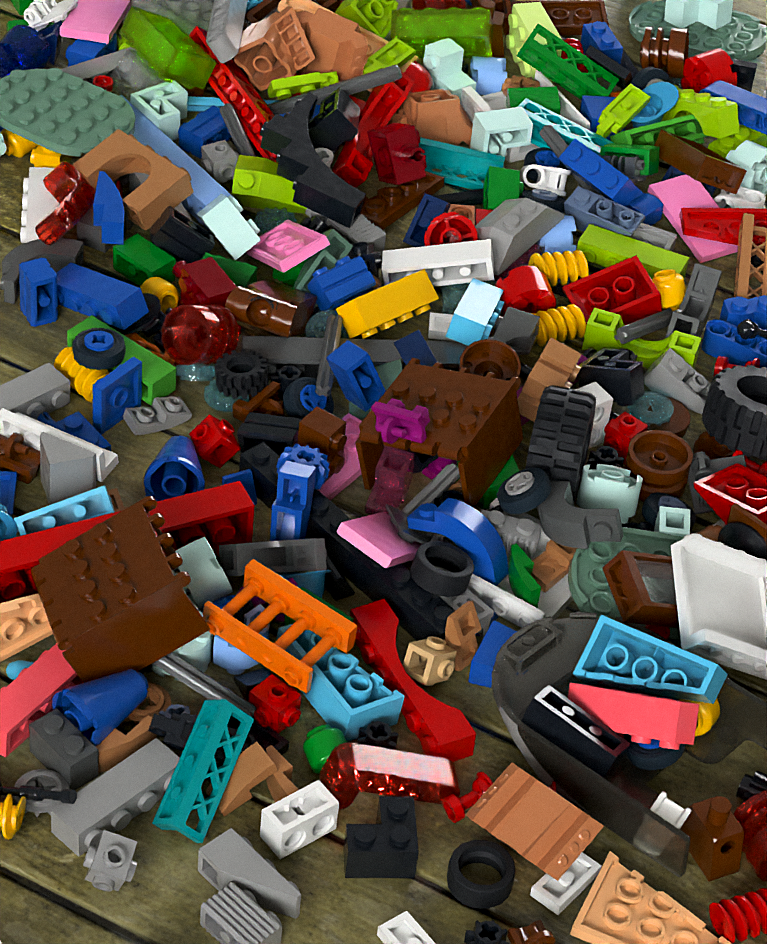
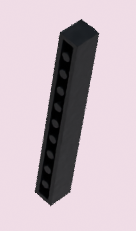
(418, 610)

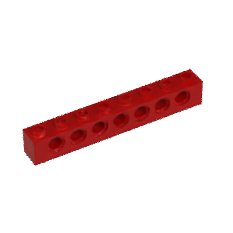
(236, 89)

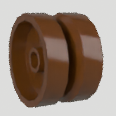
(661, 461)

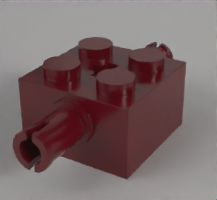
(397, 153)
(203, 283)

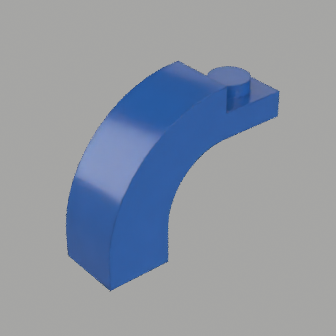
(469, 531)

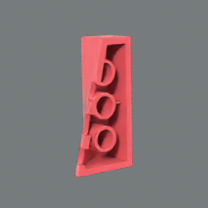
(639, 714)

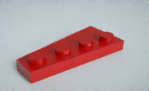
(720, 223)

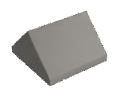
(65, 468)

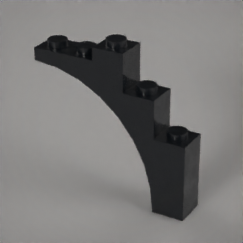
(298, 161)

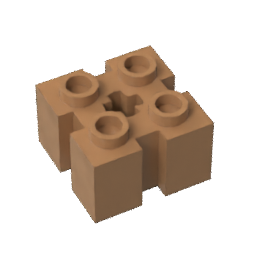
(554, 367)

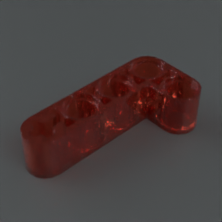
(74, 199)
(388, 773)

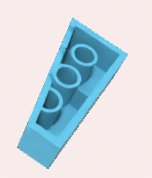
(641, 663)
(344, 691)

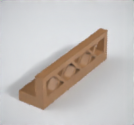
(745, 251)

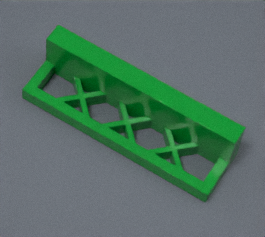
(565, 71)

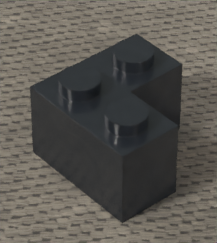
(335, 122)
(615, 374)
(386, 847)

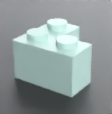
(708, 12)
(444, 63)
(163, 106)
(500, 129)
(229, 226)

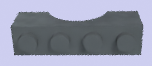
(517, 330)

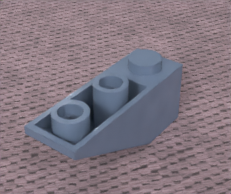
(599, 211)

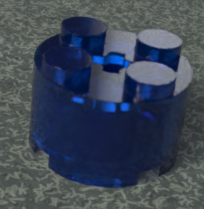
(23, 50)

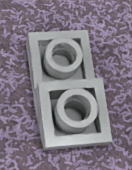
(162, 415)

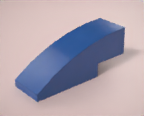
(108, 210)
(293, 501)

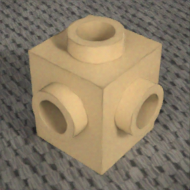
(429, 661)

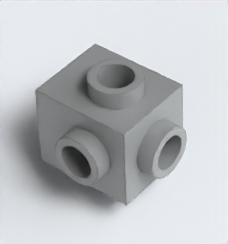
(219, 160)
(110, 861)

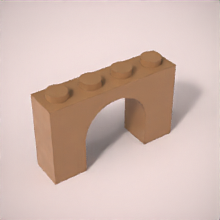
(124, 155)

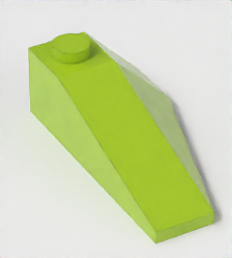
(369, 14)
(260, 187)

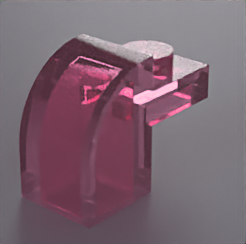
(392, 480)

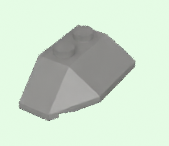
(516, 228)

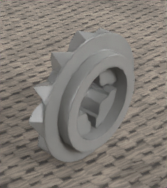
(41, 778)

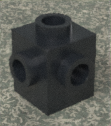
(367, 252)

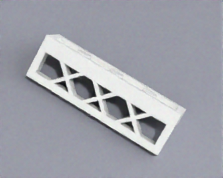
(31, 431)

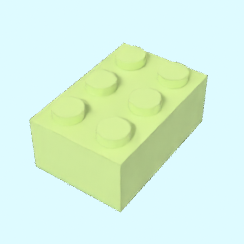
(522, 23)

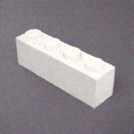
(35, 202)
(443, 263)

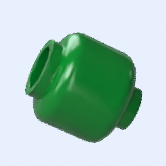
(320, 744)

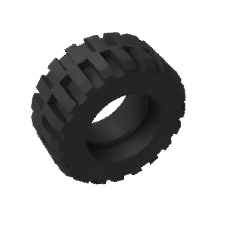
(738, 410)
(562, 434)

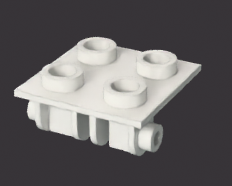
(45, 11)

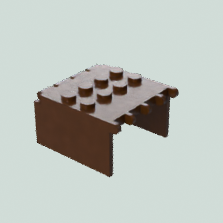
(470, 422)
(118, 595)

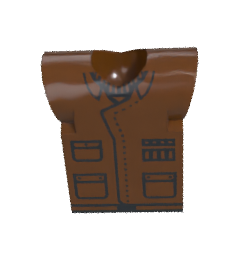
(272, 307)

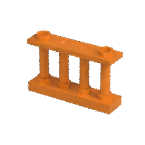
(293, 602)

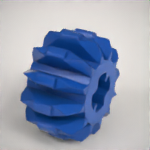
(309, 457)

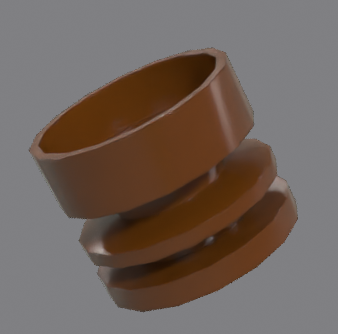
(665, 52)
(491, 356)

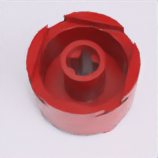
(707, 68)
(526, 290)

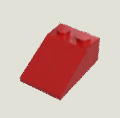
(617, 289)
(733, 486)

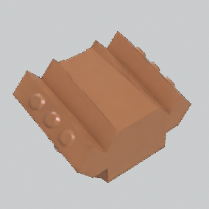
(335, 44)
(273, 49)
(435, 116)
(534, 821)

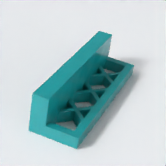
(563, 126)
(459, 160)
(197, 764)

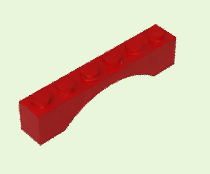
(356, 156)
(439, 727)

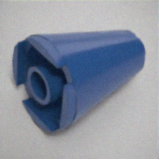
(174, 470)
(102, 703)

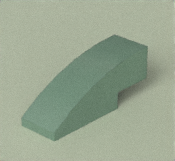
(326, 257)

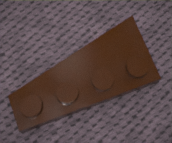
(397, 201)

